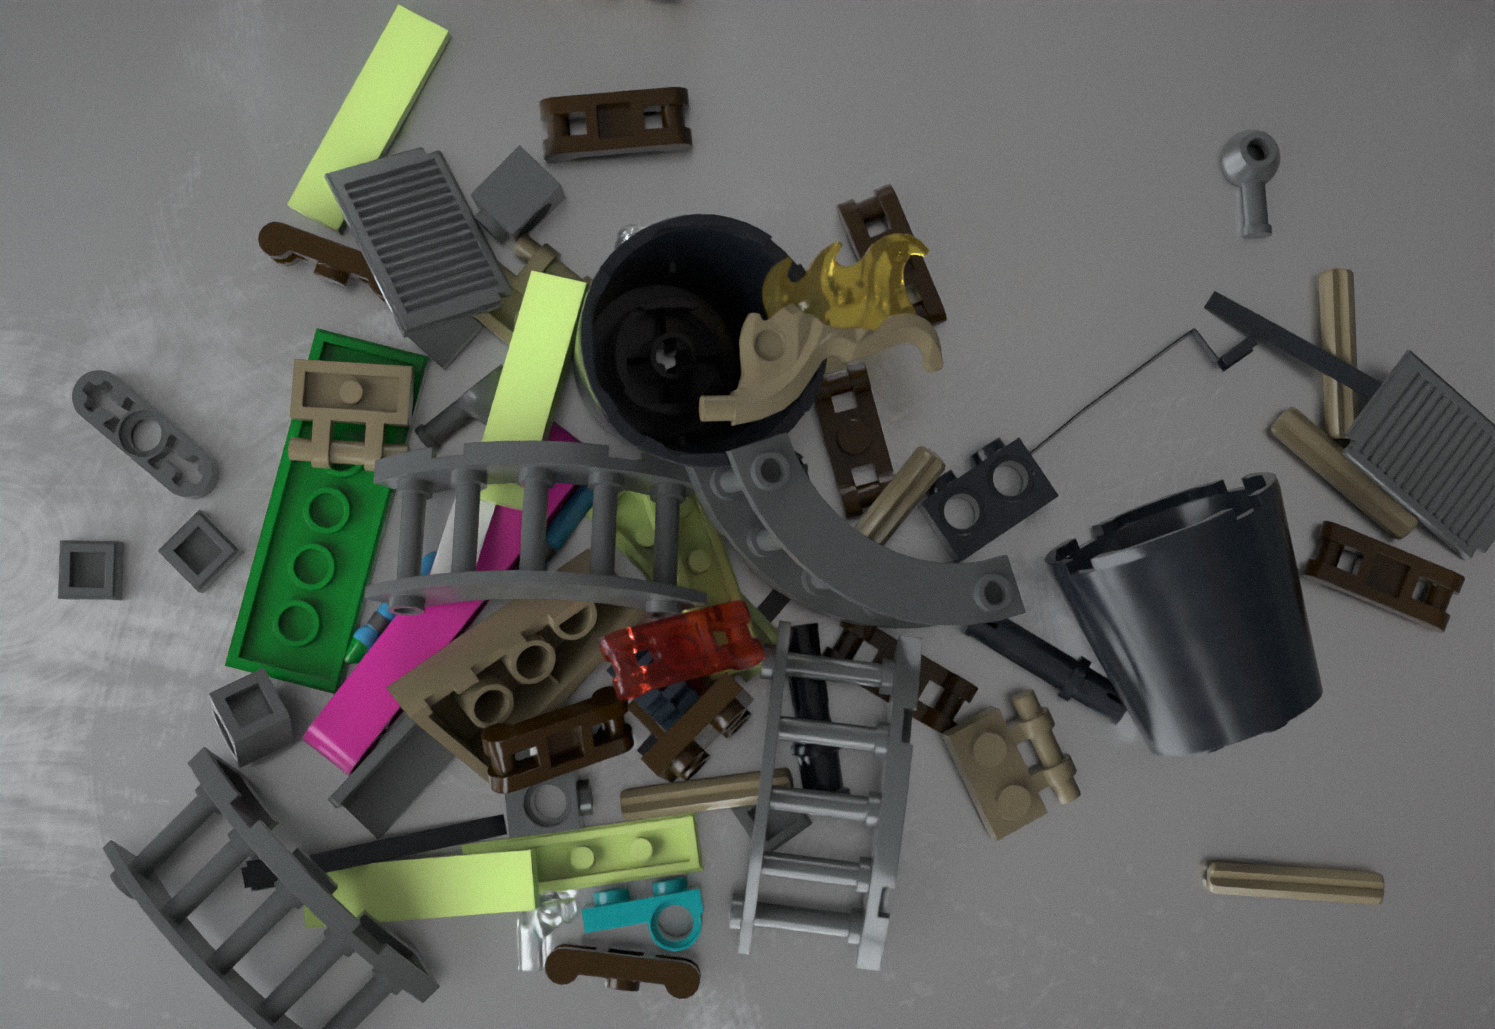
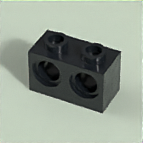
(993, 510)

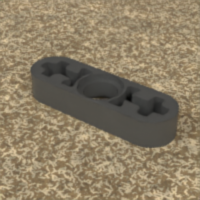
(124, 396)

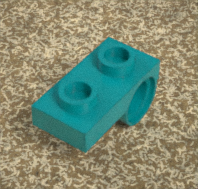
(618, 909)

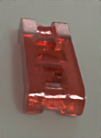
(681, 648)

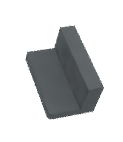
(392, 777)

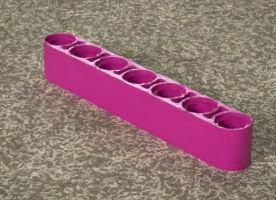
(363, 706)

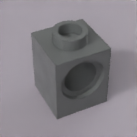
(516, 196)
(251, 717)
(526, 820)

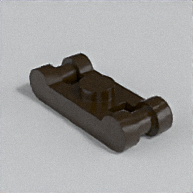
(615, 123)
(332, 260)
(915, 273)
(853, 437)
(1384, 576)
(955, 687)
(557, 741)
(623, 968)

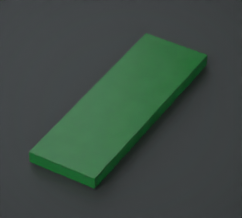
(318, 545)

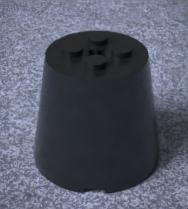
(687, 290)
(1196, 614)

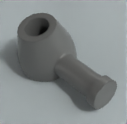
(1251, 177)
(473, 403)

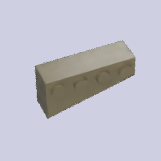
(509, 668)

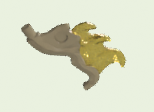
(824, 315)

